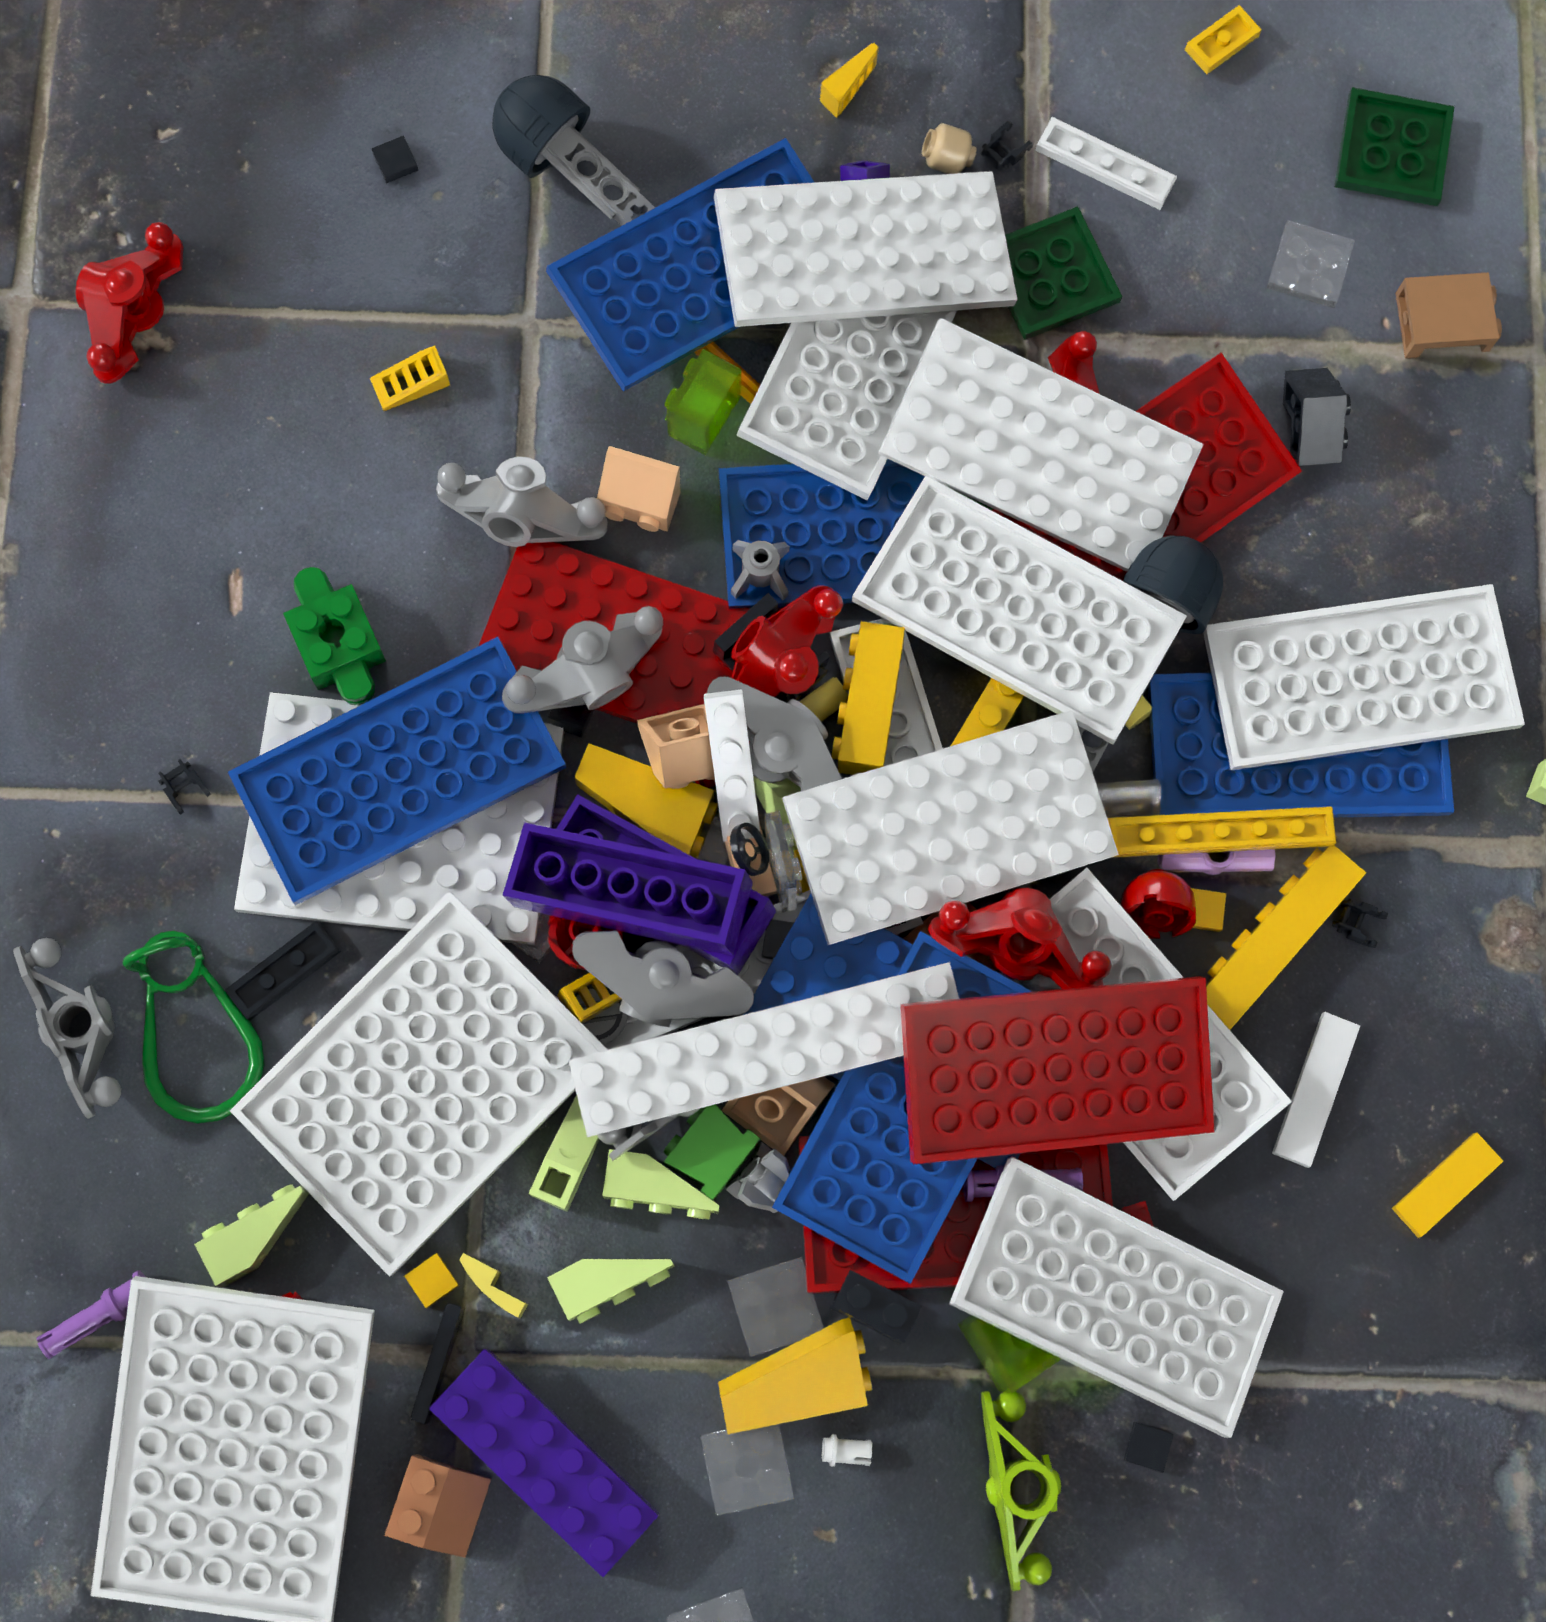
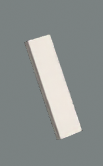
(1106, 163)
(1316, 1089)

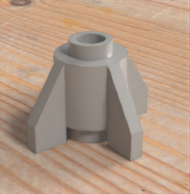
(760, 566)
(761, 1179)

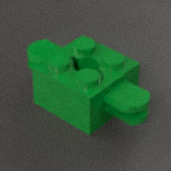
(334, 636)

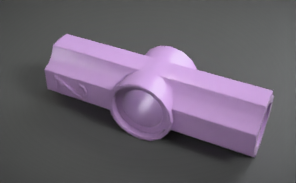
(1233, 862)

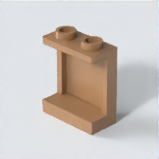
(1447, 312)

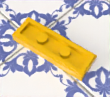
(1447, 1185)

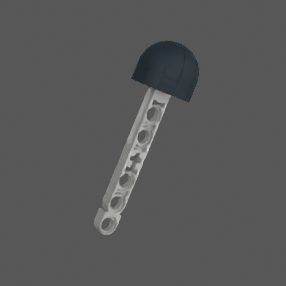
(540, 126)
(1181, 576)

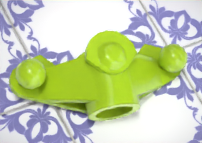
(1035, 1566)

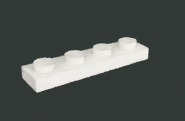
(731, 760)

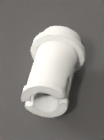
(846, 1451)

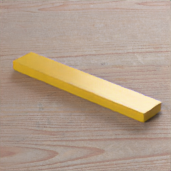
(1223, 831)

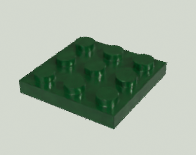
(1394, 146)
(1058, 273)

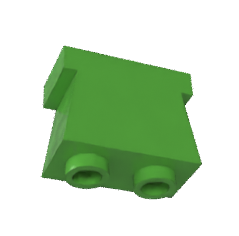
(710, 1150)

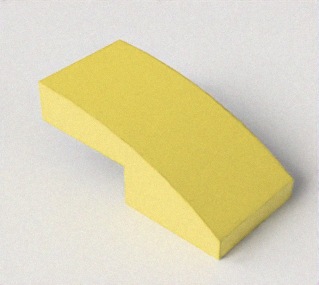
(485, 1279)

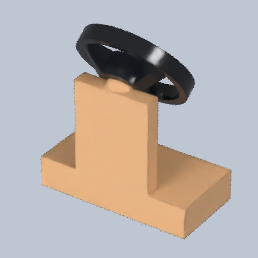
(752, 856)

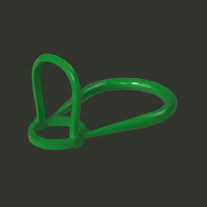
(169, 940)

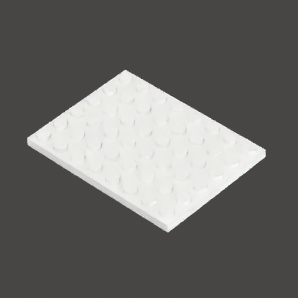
(397, 893)
(418, 1083)
(232, 1452)

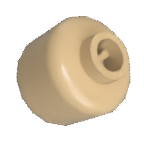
(948, 149)

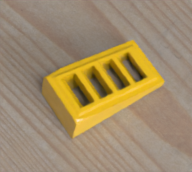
(845, 82)
(415, 390)
(567, 997)

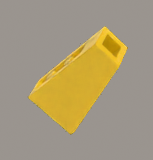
(639, 798)
(799, 1381)

